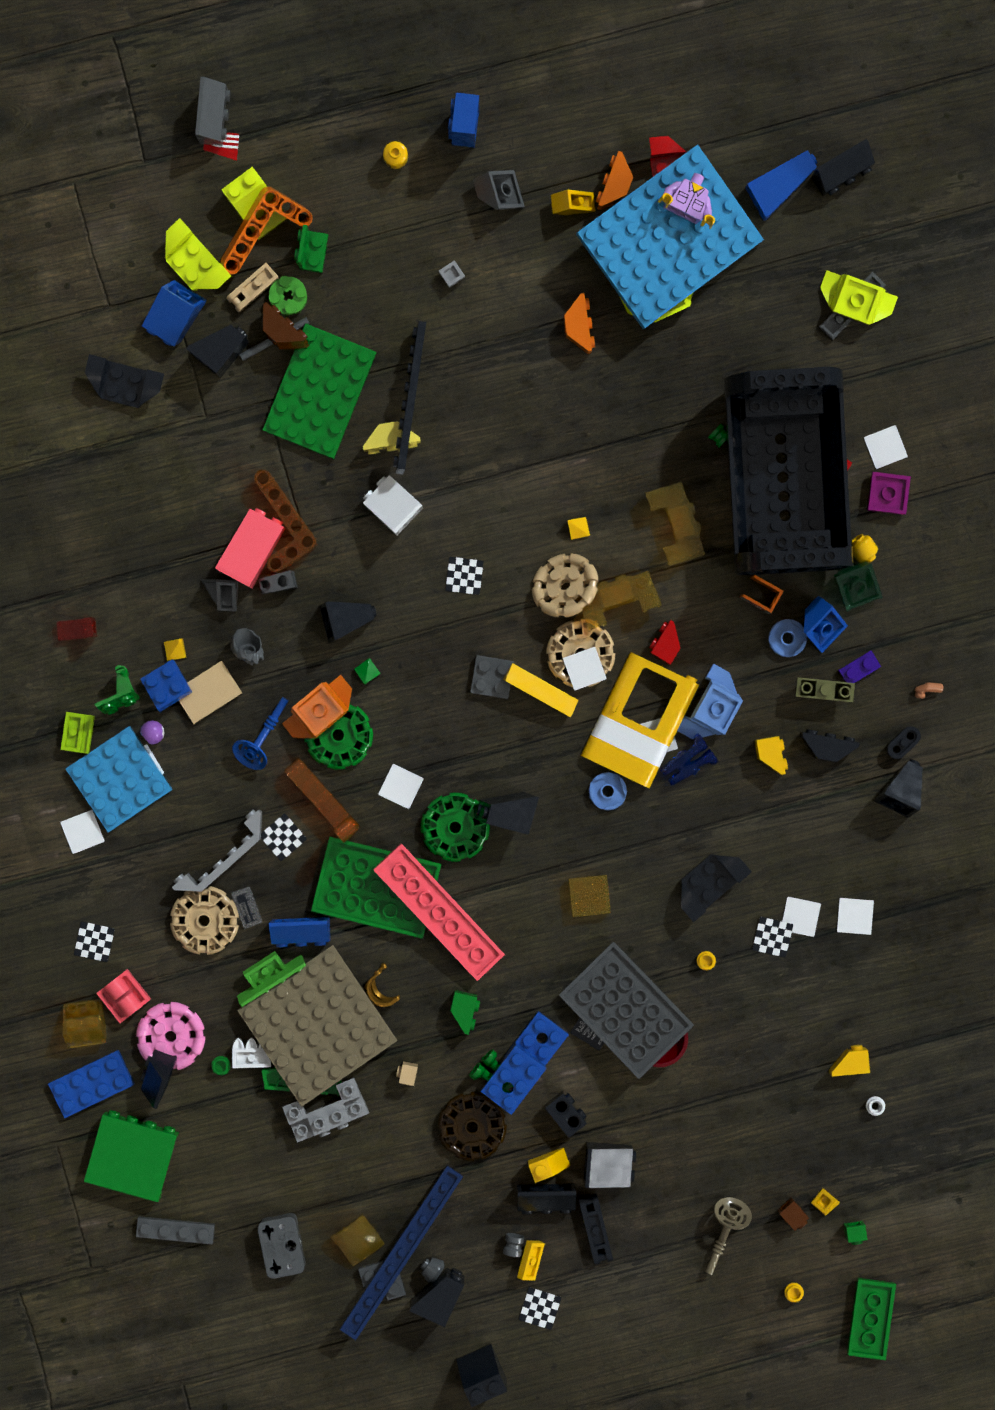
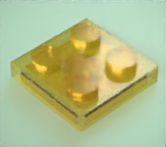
(589, 895)

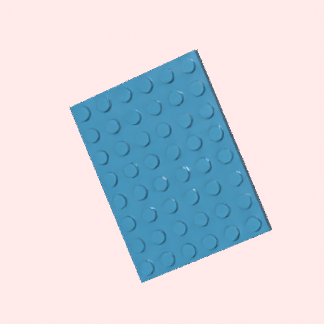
(659, 256)

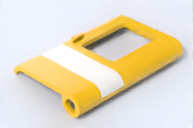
(628, 746)

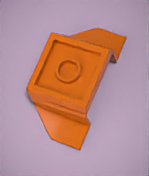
(319, 709)

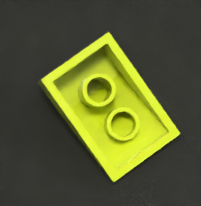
(243, 193)

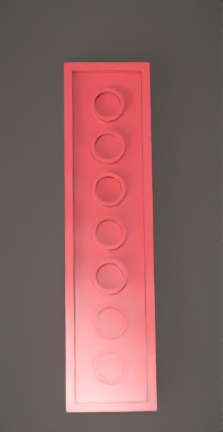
(438, 911)

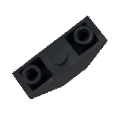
(827, 746)

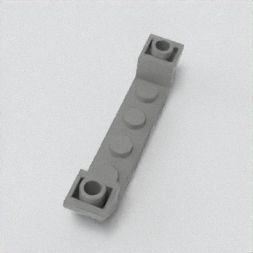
(187, 883)

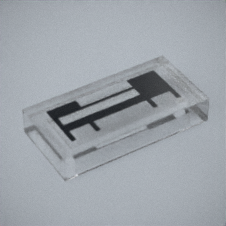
(246, 907)

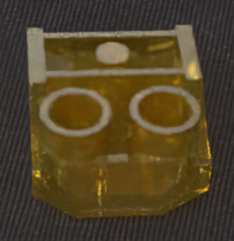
(358, 1240)

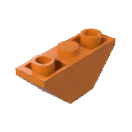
(616, 182)
(578, 324)

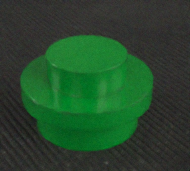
(221, 1065)

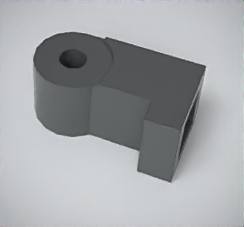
(278, 582)

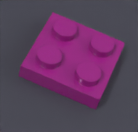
(888, 493)

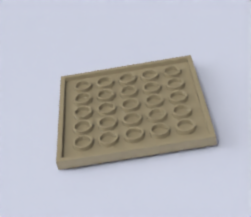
(317, 1026)

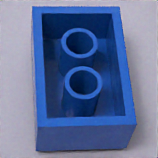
(464, 119)

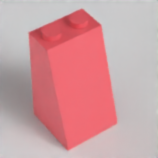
(250, 547)

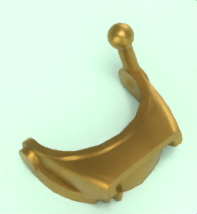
(373, 993)

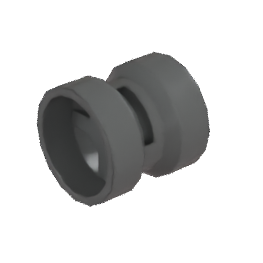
(513, 1244)

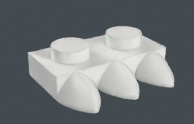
(250, 1056)

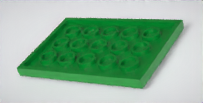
(320, 392)
(355, 893)

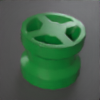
(719, 435)

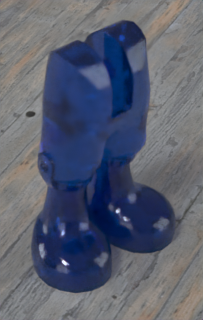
(683, 763)

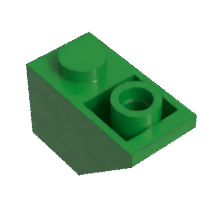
(463, 1009)

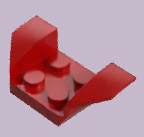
(663, 153)

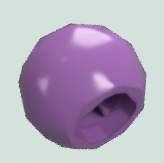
(152, 732)

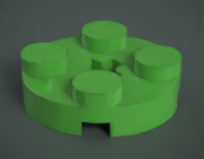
(284, 285)

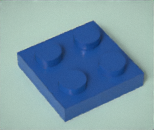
(166, 685)

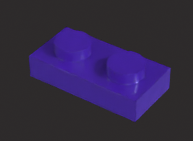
(859, 668)

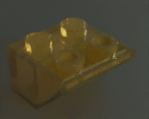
(84, 1023)

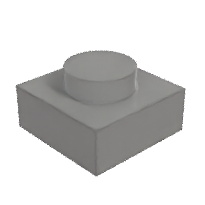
(451, 274)

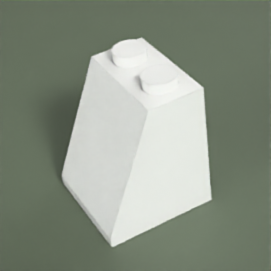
(392, 504)

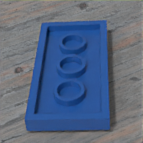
(91, 1083)

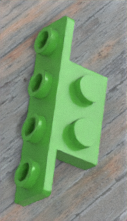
(268, 974)

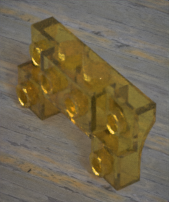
(681, 520)
(619, 593)

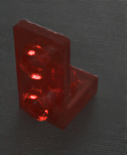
(76, 629)

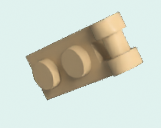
(253, 287)

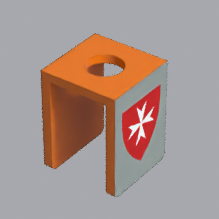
(768, 585)

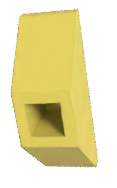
(385, 438)

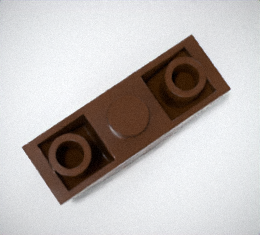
(281, 330)

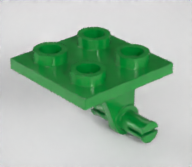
(124, 695)

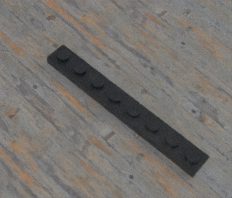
(408, 404)

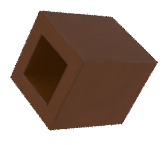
(793, 1214)

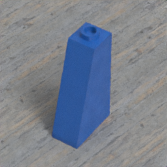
(775, 186)

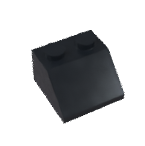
(157, 1076)

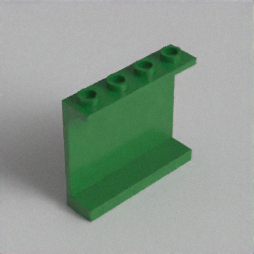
(131, 1156)

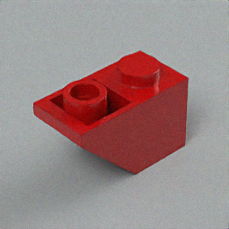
(667, 644)

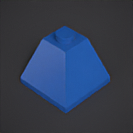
(822, 623)

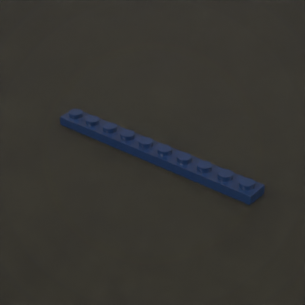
(401, 1252)

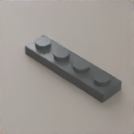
(175, 1230)

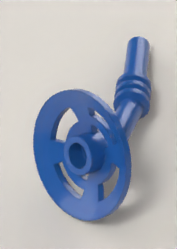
(254, 748)

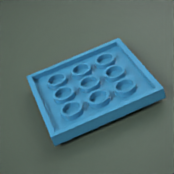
(119, 779)

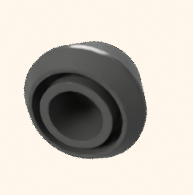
(432, 1269)

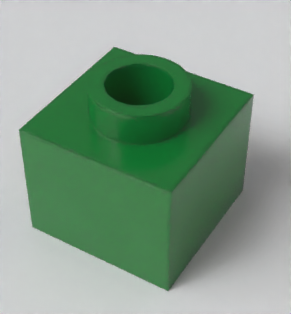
(855, 1232)

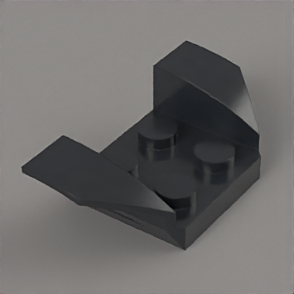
(122, 382)
(709, 882)

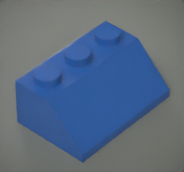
(300, 931)

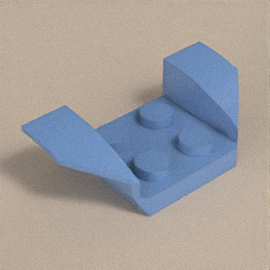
(715, 708)

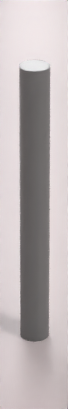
(266, 343)

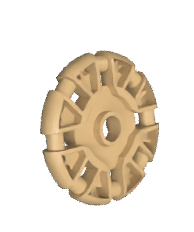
(565, 575)
(578, 641)
(199, 931)

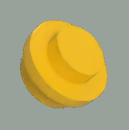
(706, 960)
(793, 1292)

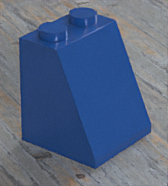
(173, 313)

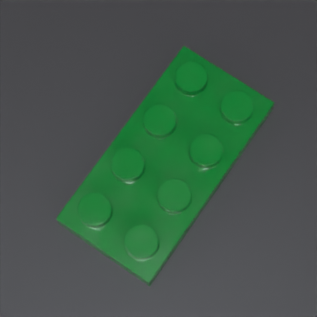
(871, 1319)

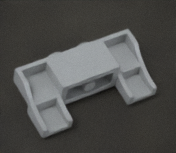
(327, 1117)

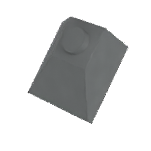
(499, 189)

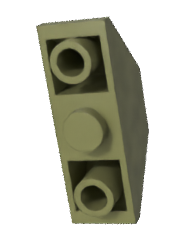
(825, 689)

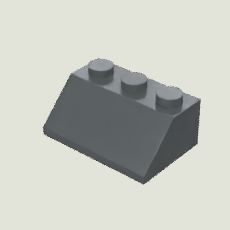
(212, 112)

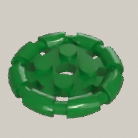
(345, 745)
(443, 830)

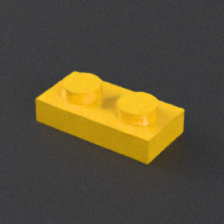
(530, 1260)

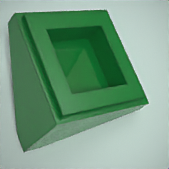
(367, 671)

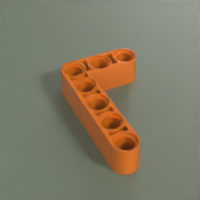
(259, 224)

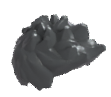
(247, 646)

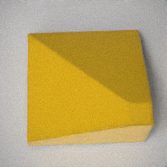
(578, 528)
(175, 649)
(825, 1202)

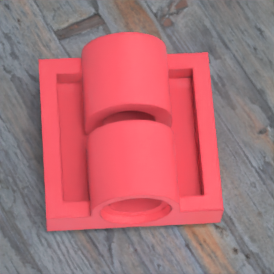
(123, 996)

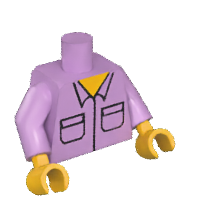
(689, 200)

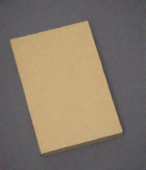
(210, 692)

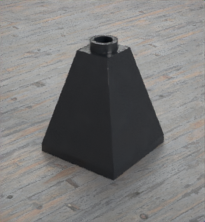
(344, 617)
(903, 790)

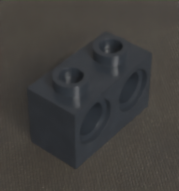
(562, 1116)

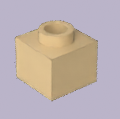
(407, 1073)

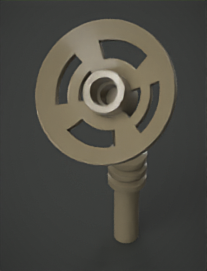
(730, 1218)

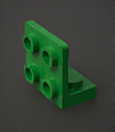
(312, 250)

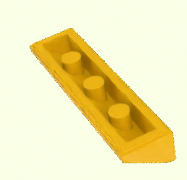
(541, 690)

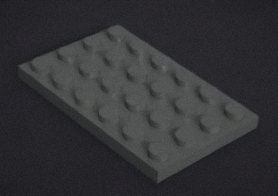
(626, 1010)

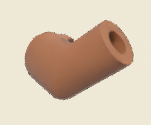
(928, 687)

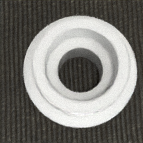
(881, 1106)

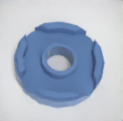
(777, 643)
(619, 791)

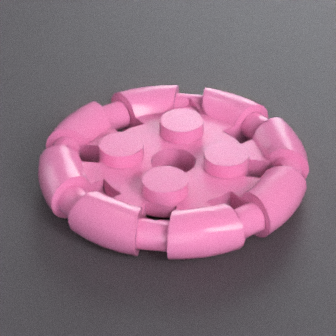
(174, 1024)

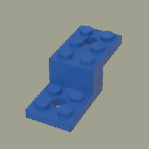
(524, 1062)

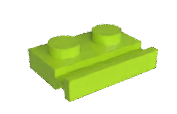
(77, 732)

